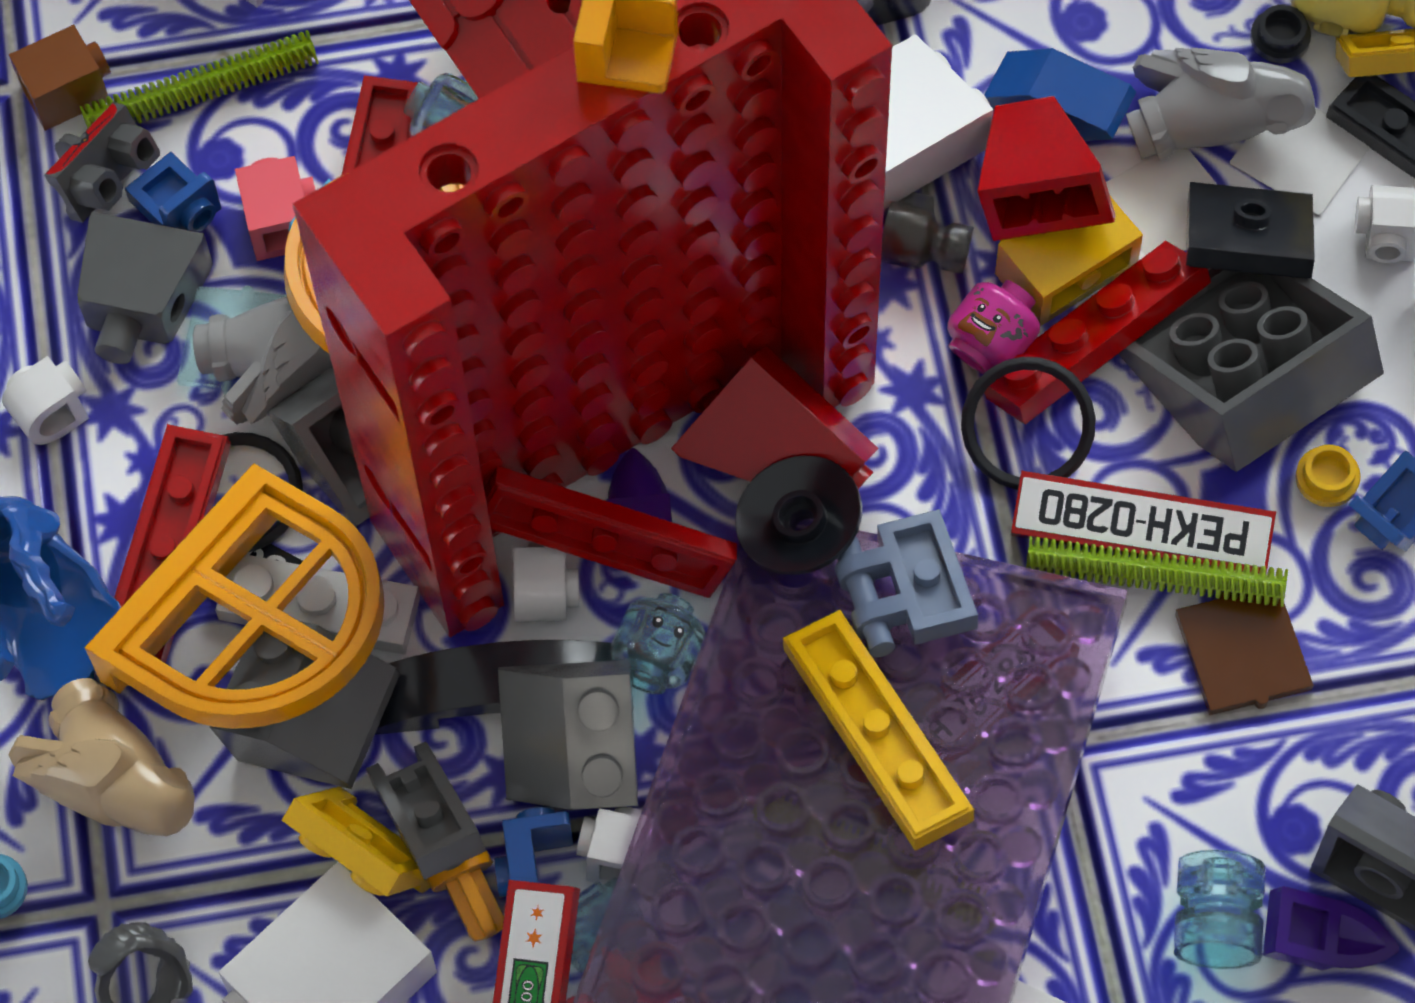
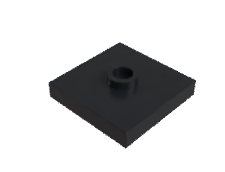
(1250, 230)

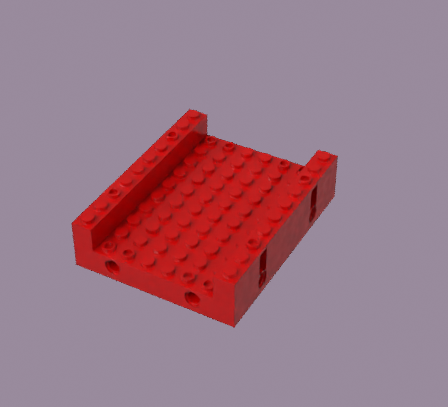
(599, 268)

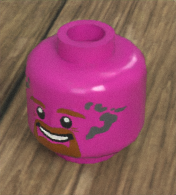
(993, 325)

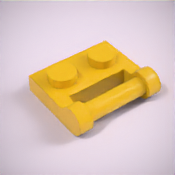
(339, 829)

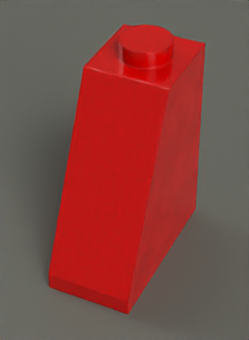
(1040, 173)
(770, 417)

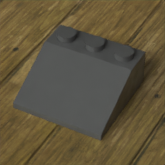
(1255, 360)

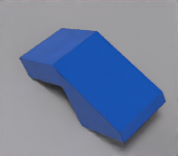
(1087, 95)

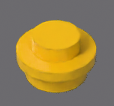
(1328, 476)

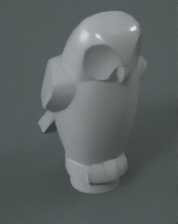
(1214, 100)
(263, 350)

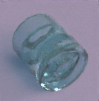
(1218, 916)

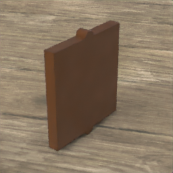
(1243, 653)

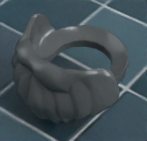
(172, 974)

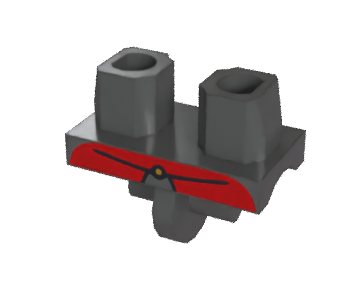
(97, 161)

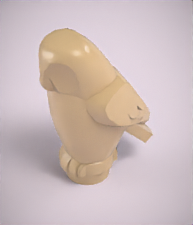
(103, 765)

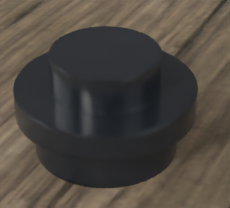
(1280, 34)

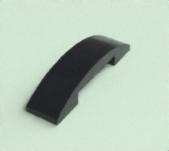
(467, 680)

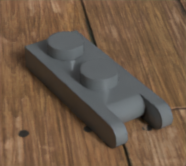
(427, 813)

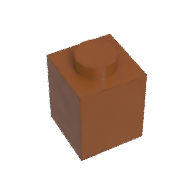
(60, 75)

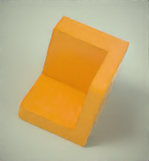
(626, 43)

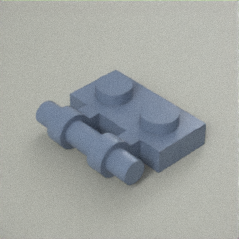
(926, 579)

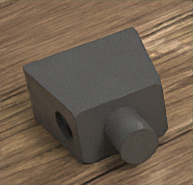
(138, 282)

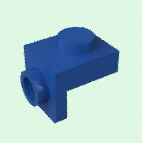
(174, 195)
(1389, 506)
(530, 832)

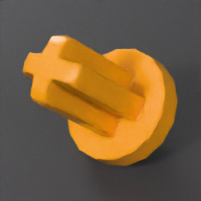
(472, 896)

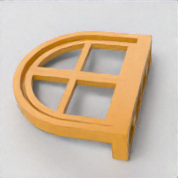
(198, 570)

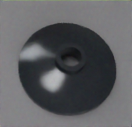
(784, 497)

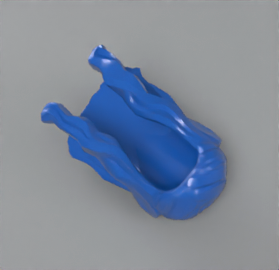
(47, 601)

